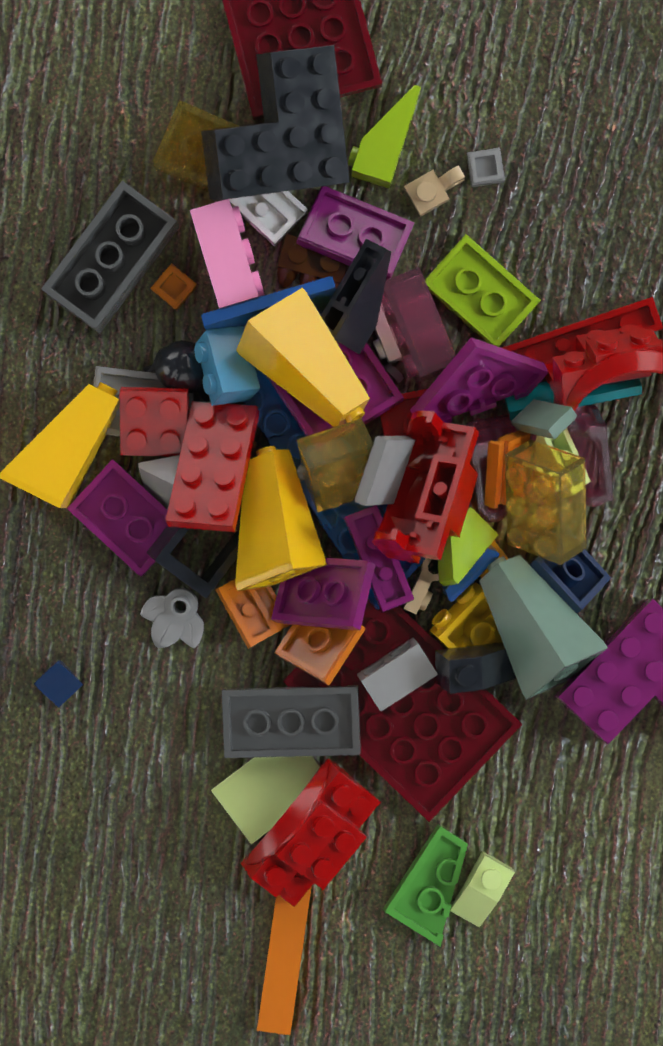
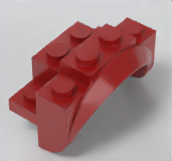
(604, 359)
(432, 490)
(312, 835)

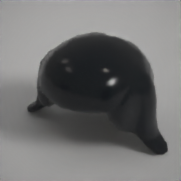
(178, 368)

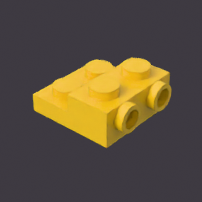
(467, 621)

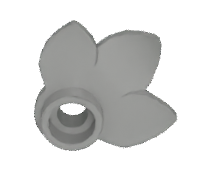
(171, 622)

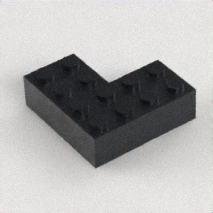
(300, 136)

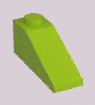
(382, 145)

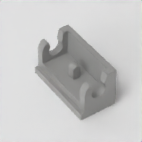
(397, 674)

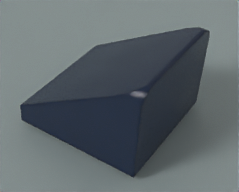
(58, 683)

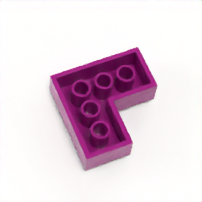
(622, 677)

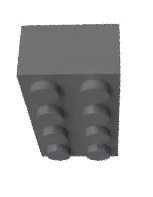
(110, 257)

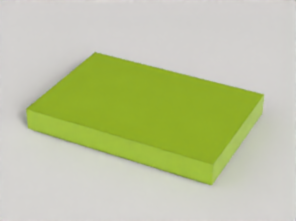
(481, 292)

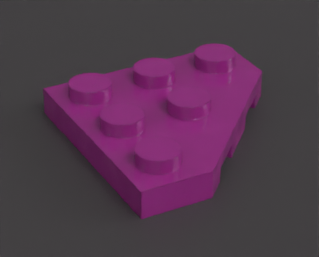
(480, 378)

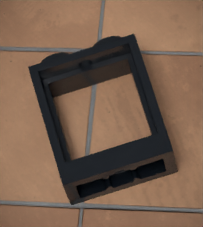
(204, 585)

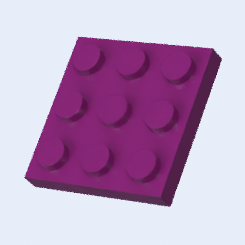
(374, 379)

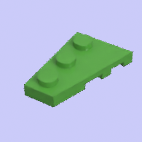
(428, 886)

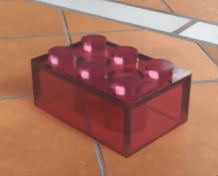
(416, 325)

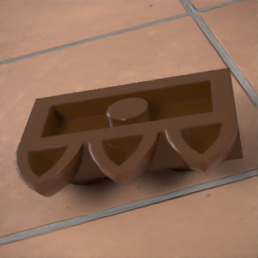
(307, 263)

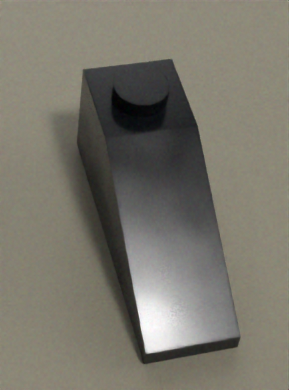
(358, 298)
(473, 667)

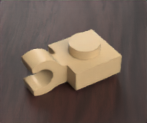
(430, 191)
(420, 589)

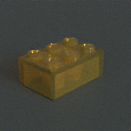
(546, 501)

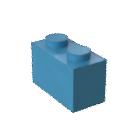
(226, 374)

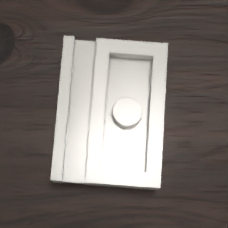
(271, 213)

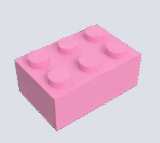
(226, 254)

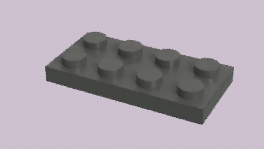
(291, 721)

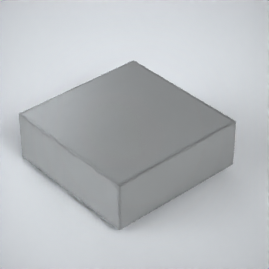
(485, 167)

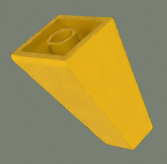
(304, 359)
(64, 450)
(275, 524)

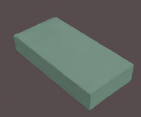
(544, 419)

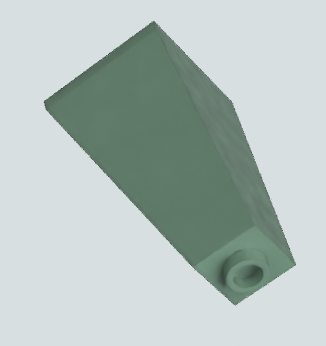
(537, 627)

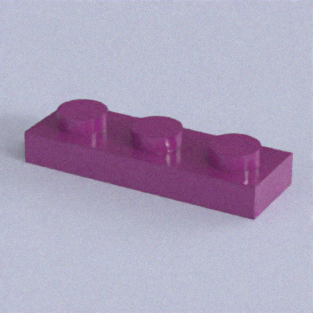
(388, 578)

